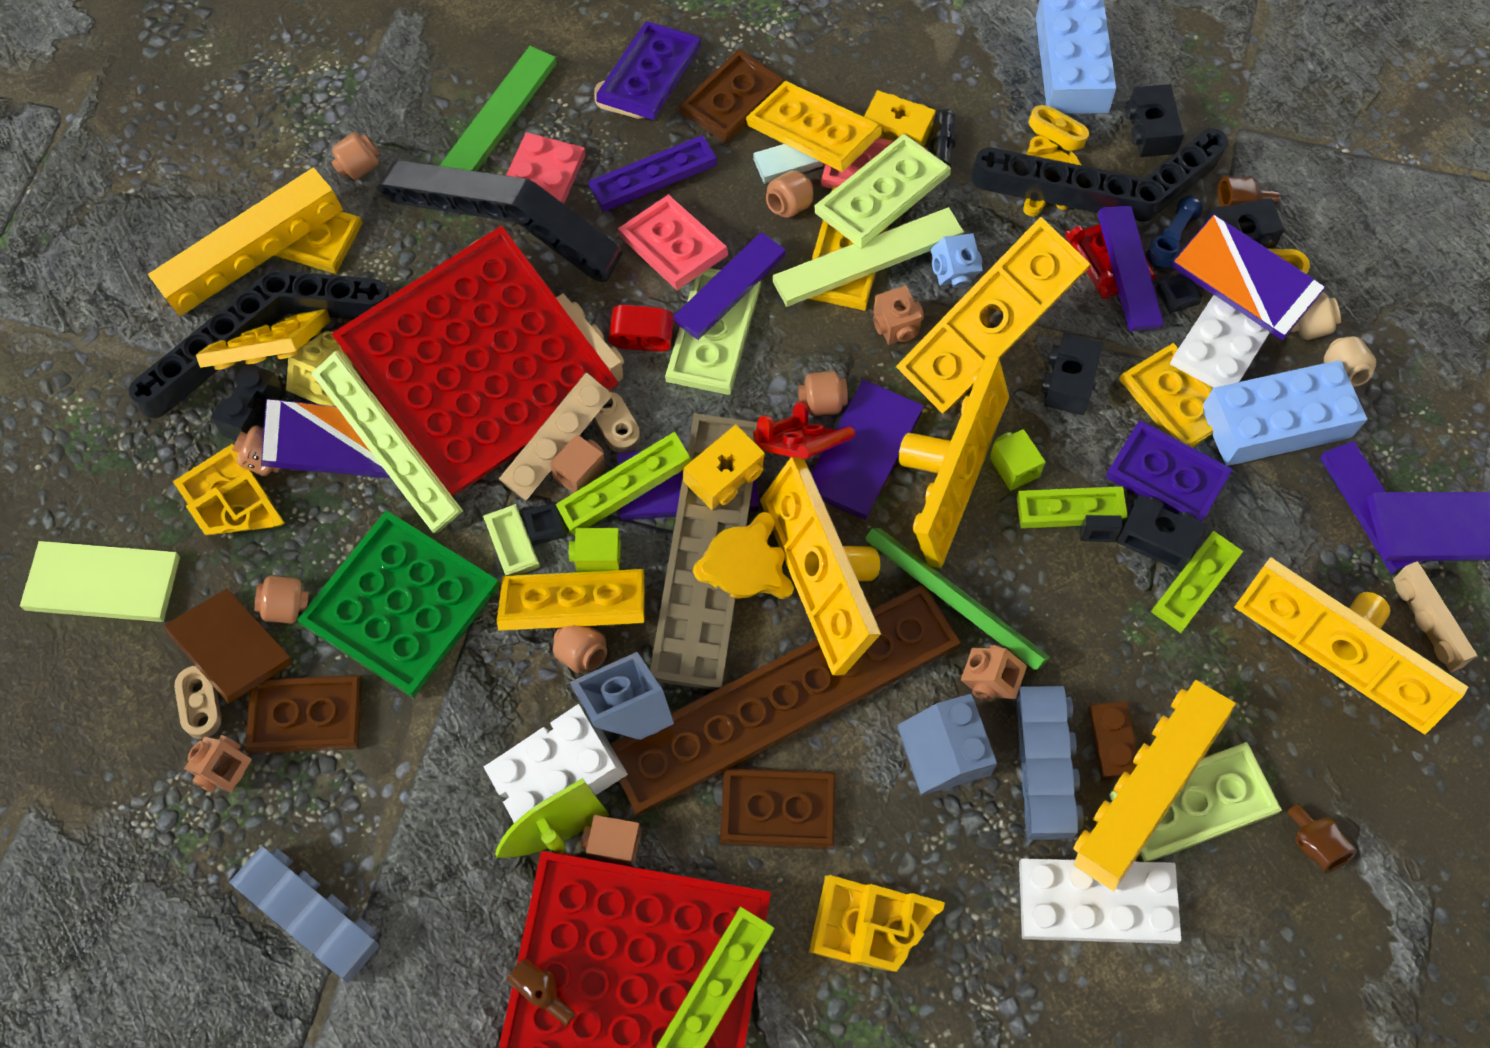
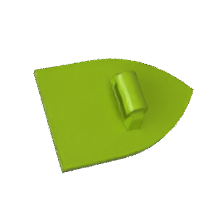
(552, 822)

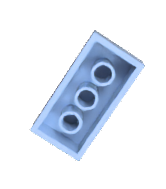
(1075, 56)
(1283, 412)

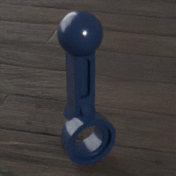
(1187, 210)

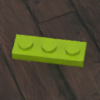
(1069, 506)
(1197, 581)

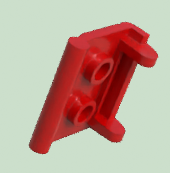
(1092, 247)
(796, 436)

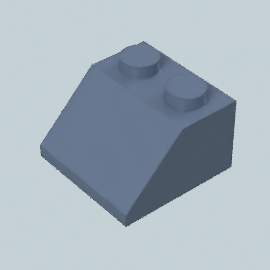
(624, 698)
(947, 745)

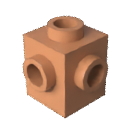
(897, 315)
(993, 673)
(217, 763)

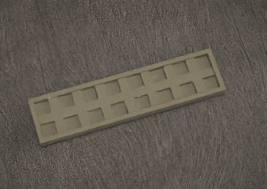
(694, 614)

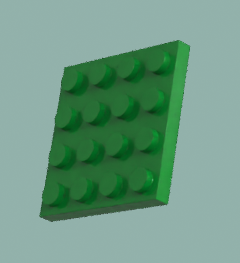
(399, 603)

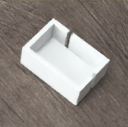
(554, 761)

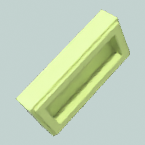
(511, 541)

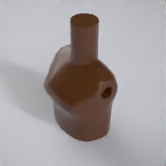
(1241, 190)
(1321, 840)
(540, 989)

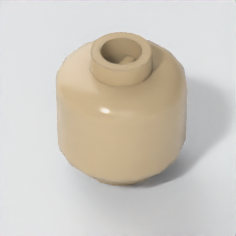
(1319, 319)
(1355, 357)

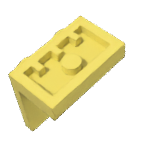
(300, 367)

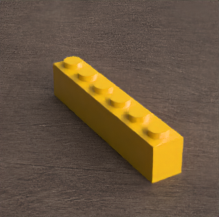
(246, 241)
(1153, 785)

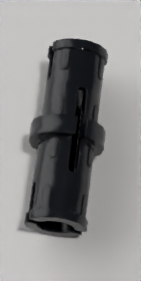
(943, 138)

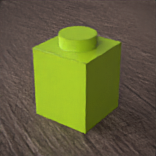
(1016, 459)
(596, 549)

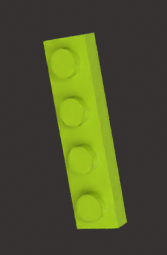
(624, 483)
(718, 982)

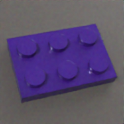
(1168, 471)

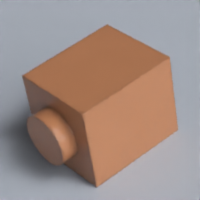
(578, 464)
(612, 840)

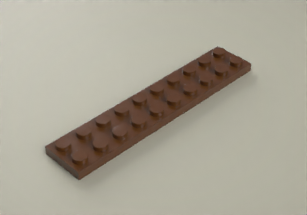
(778, 703)

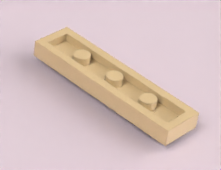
(559, 429)

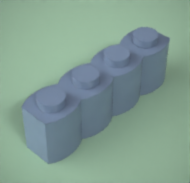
(1047, 763)
(305, 914)

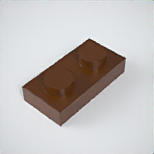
(1113, 739)

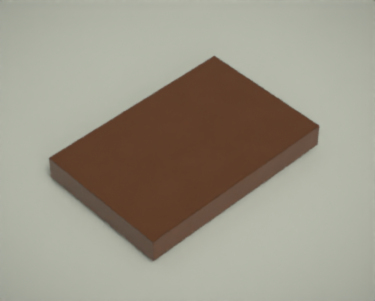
(730, 95)
(227, 645)
(304, 714)
(778, 809)

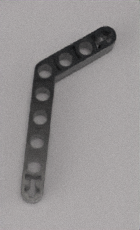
(1097, 188)
(506, 200)
(157, 388)

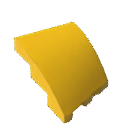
(226, 496)
(869, 923)

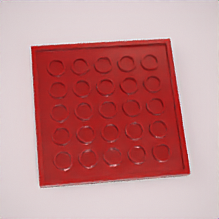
(471, 358)
(624, 953)

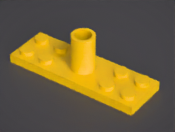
(1020, 285)
(955, 461)
(822, 567)
(1351, 644)

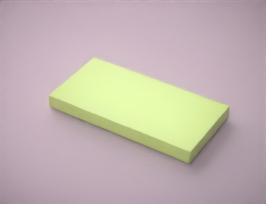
(882, 190)
(715, 358)
(100, 581)
(1217, 799)

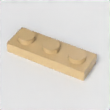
(593, 334)
(1434, 617)

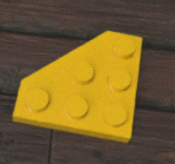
(260, 342)

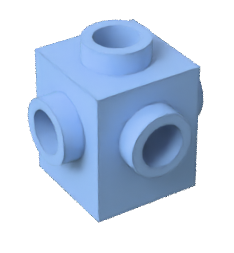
(956, 260)

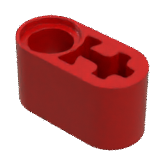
(641, 328)

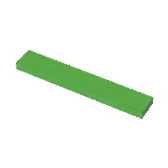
(501, 110)
(957, 598)

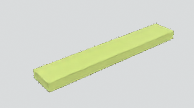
(855, 262)
(387, 442)

